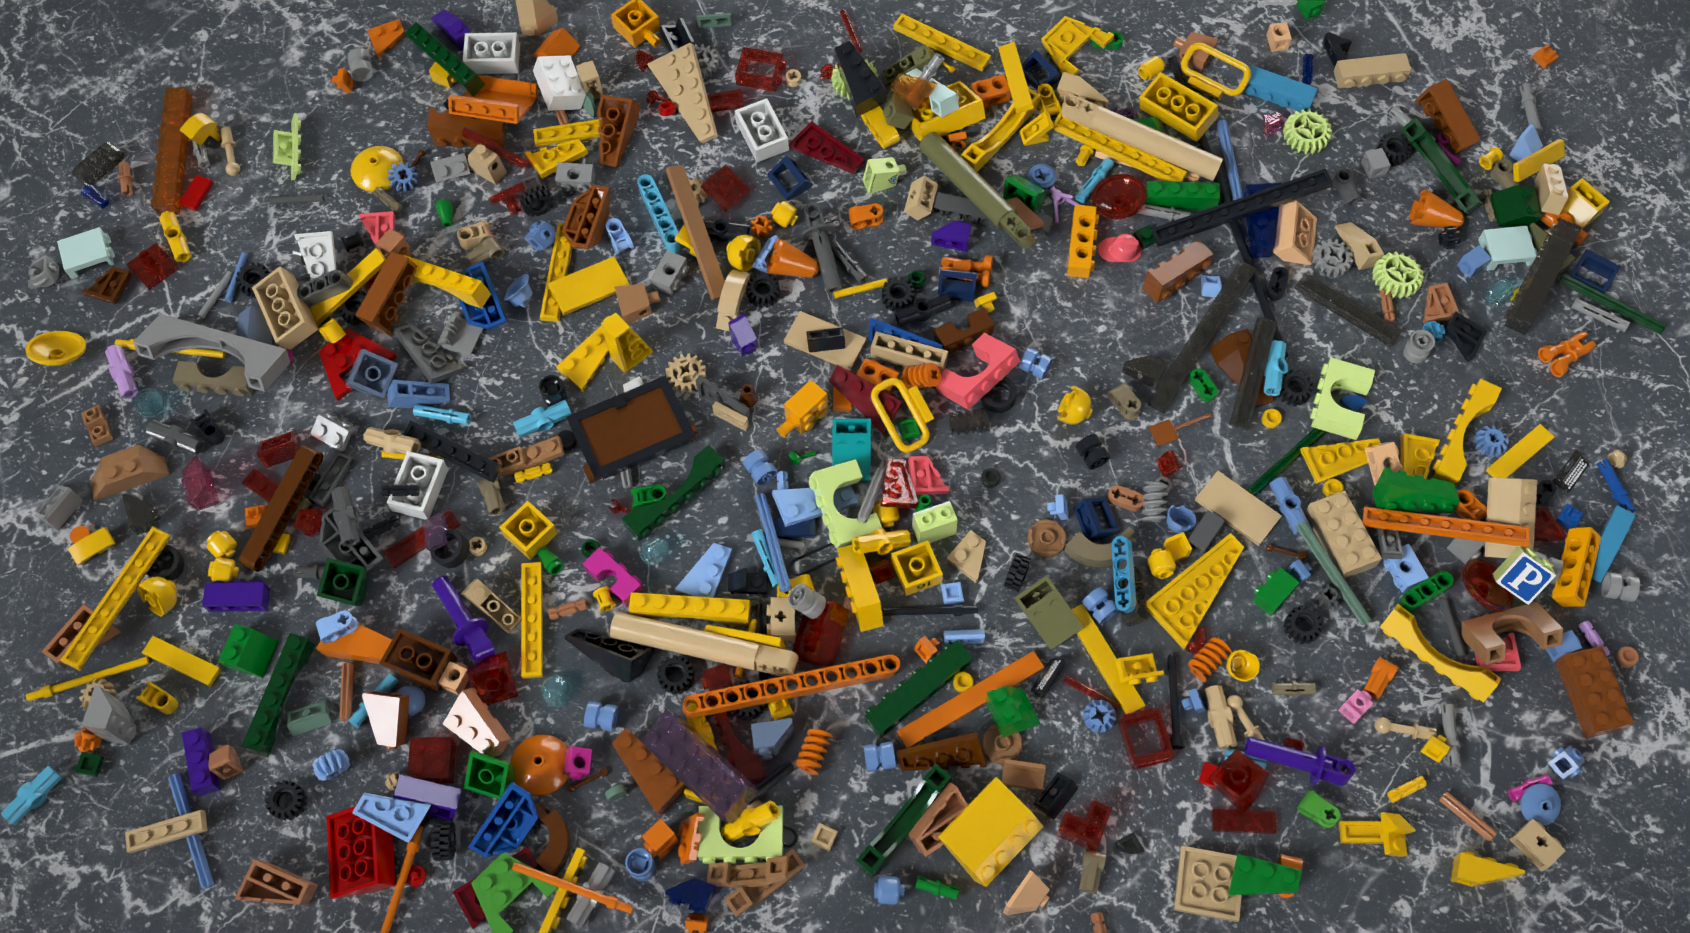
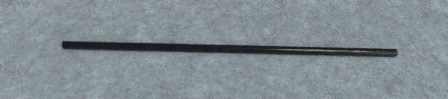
(1235, 227)

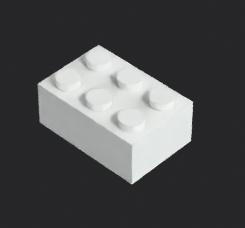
(492, 52)
(559, 83)
(762, 130)
(421, 471)

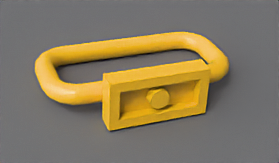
(1208, 85)
(917, 407)

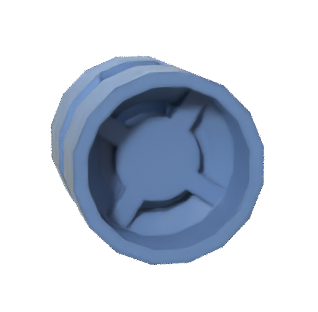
(1029, 361)
(758, 465)
(1096, 600)
(603, 716)
(879, 756)
(640, 864)

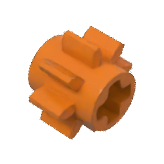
(761, 226)
(86, 740)

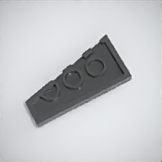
(427, 355)

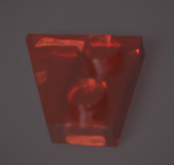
(1546, 527)

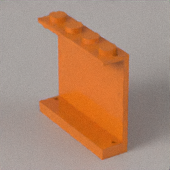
(497, 101)

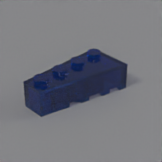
(1262, 225)

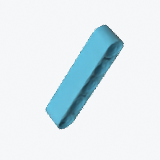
(658, 206)

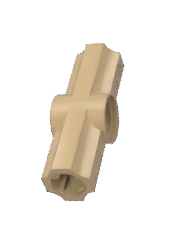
(391, 440)
(1220, 717)

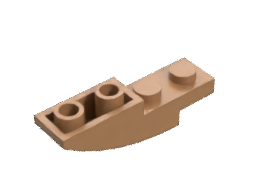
(524, 458)

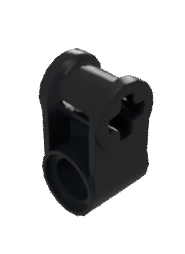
(206, 426)

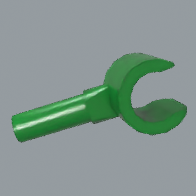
(795, 458)

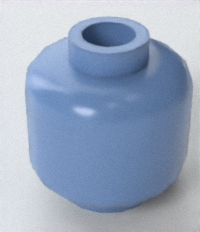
(888, 890)

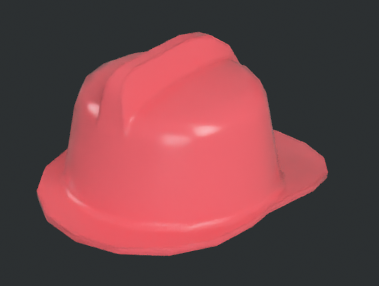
(1120, 249)

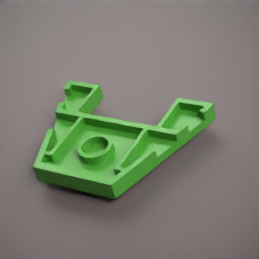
(500, 887)

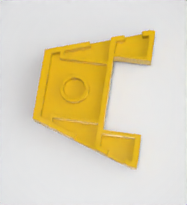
(1068, 38)

